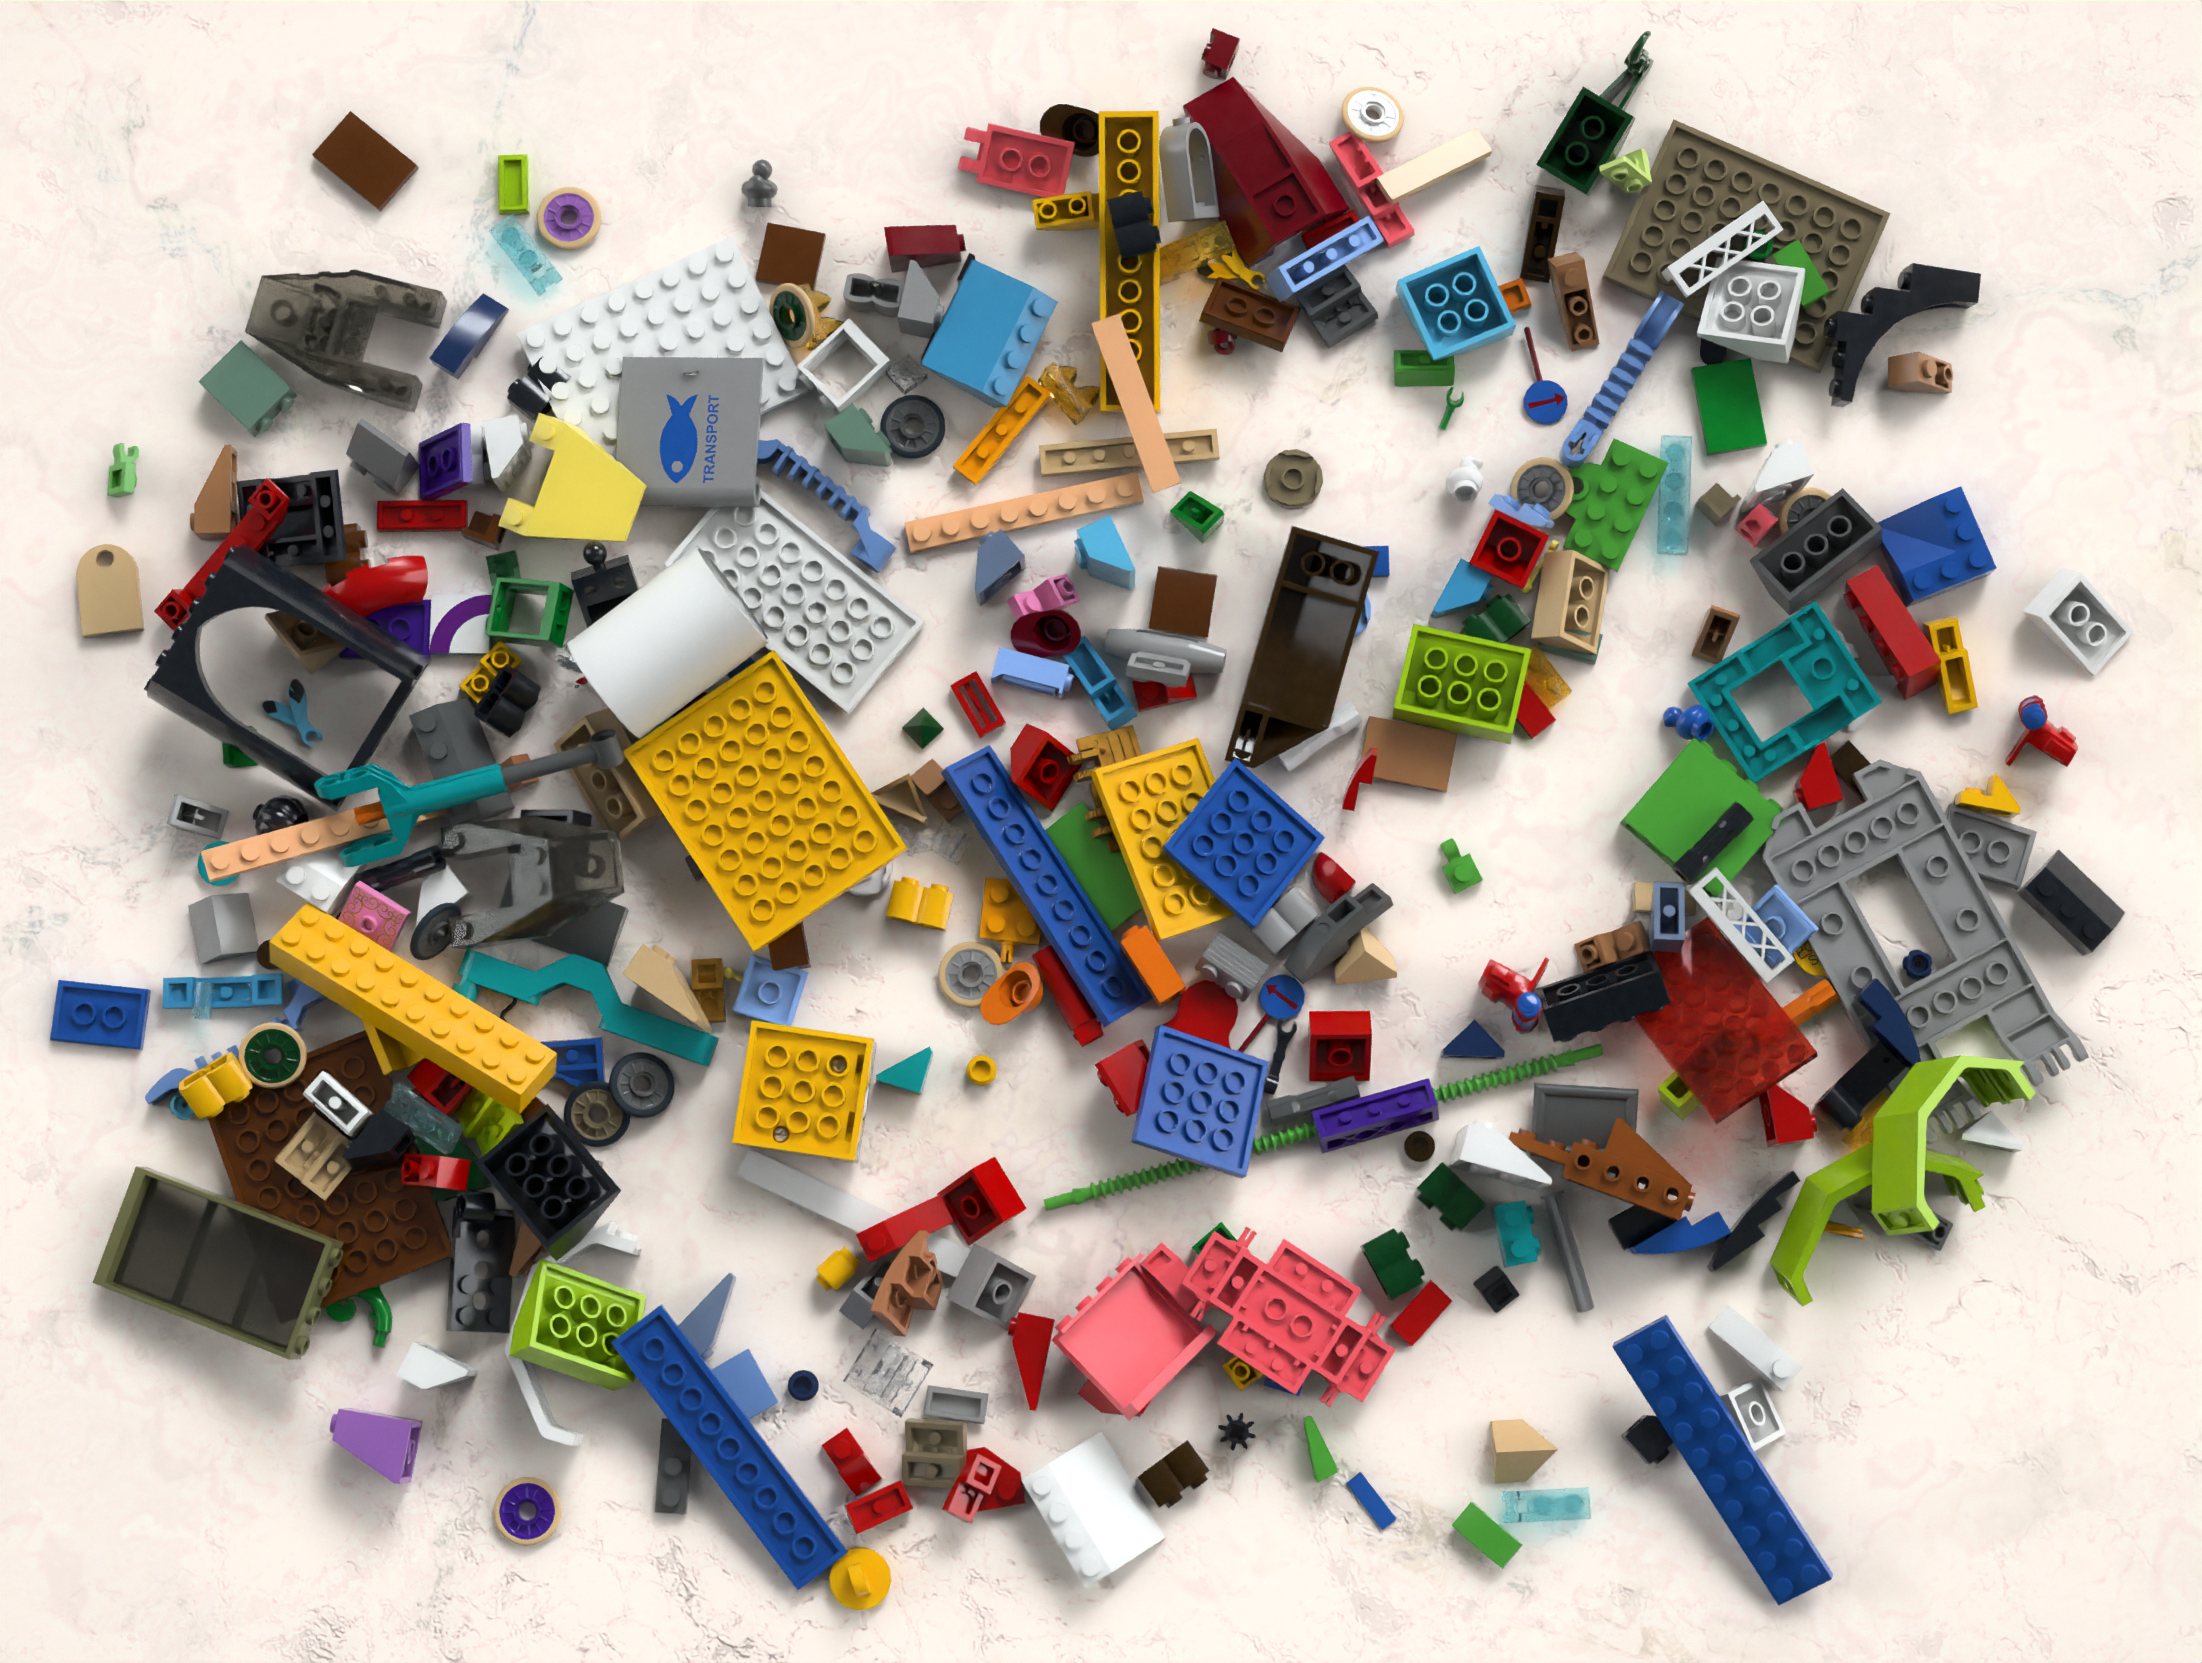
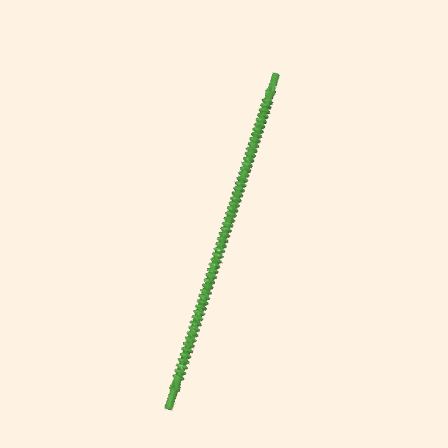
(1083, 1194)

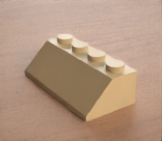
(615, 793)

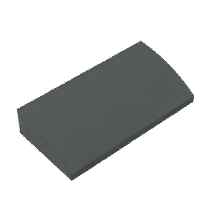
(590, 936)

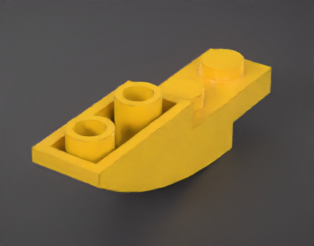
(1067, 212)

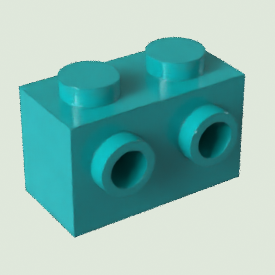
(1514, 1233)

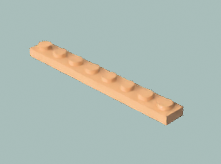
(1024, 512)
(294, 843)

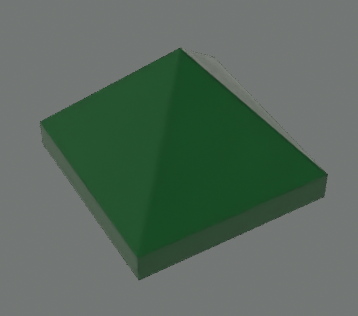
(922, 728)

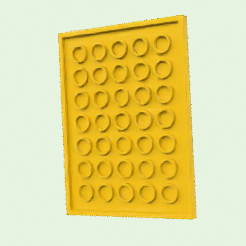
(765, 801)

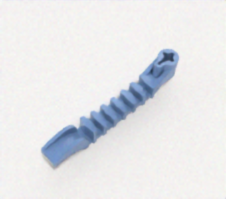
(871, 548)
(303, 999)

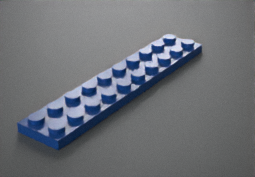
(1046, 885)
(729, 1447)
(1722, 1460)

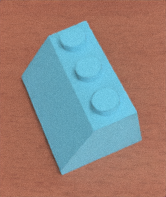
(1104, 554)

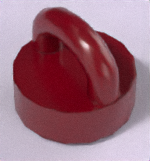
(1219, 336)

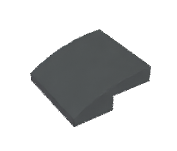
(1336, 306)

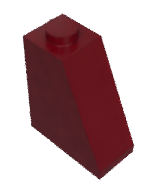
(924, 244)

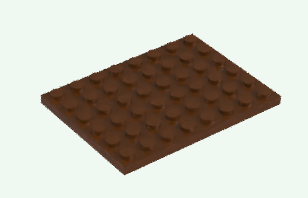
(383, 1223)

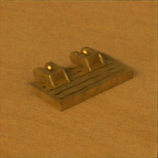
(1105, 750)

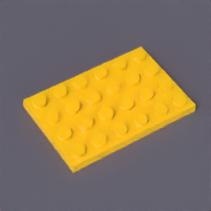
(1144, 806)

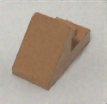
(937, 791)

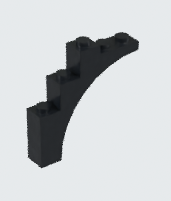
(1856, 334)

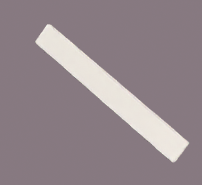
(836, 1204)

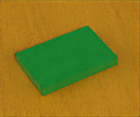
(1729, 406)

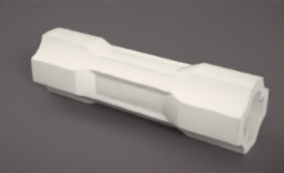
(1342, 721)

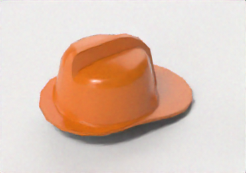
(1012, 994)

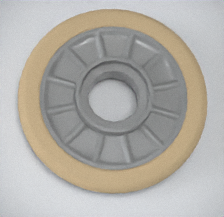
(952, 967)

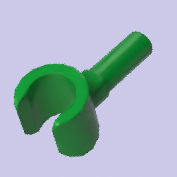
(1451, 405)

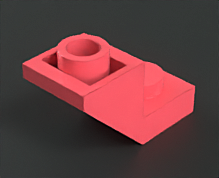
(1169, 1272)

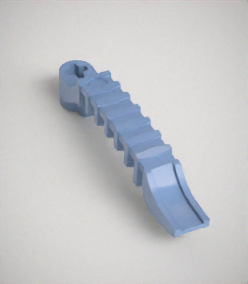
(1621, 379)

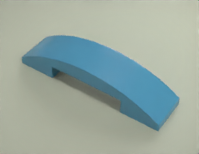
(231, 991)

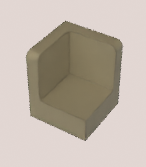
(1716, 503)

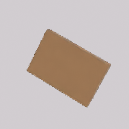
(1410, 753)

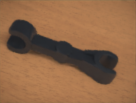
(1283, 1039)

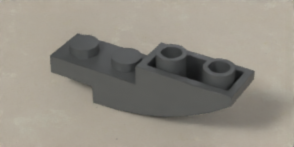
(1329, 933)

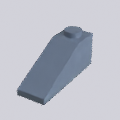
(706, 1319)

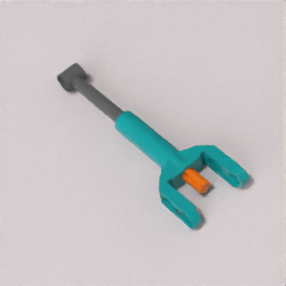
(405, 803)

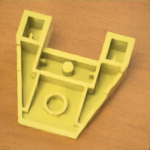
(582, 493)

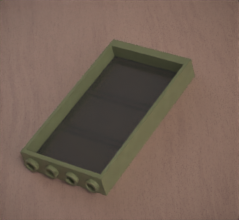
(219, 1263)

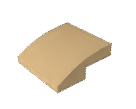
(316, 1156)

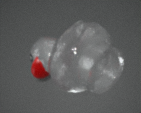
(574, 677)

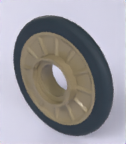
(578, 1119)

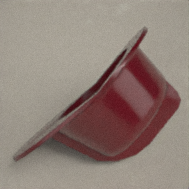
(1046, 633)

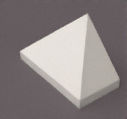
(1990, 1133)

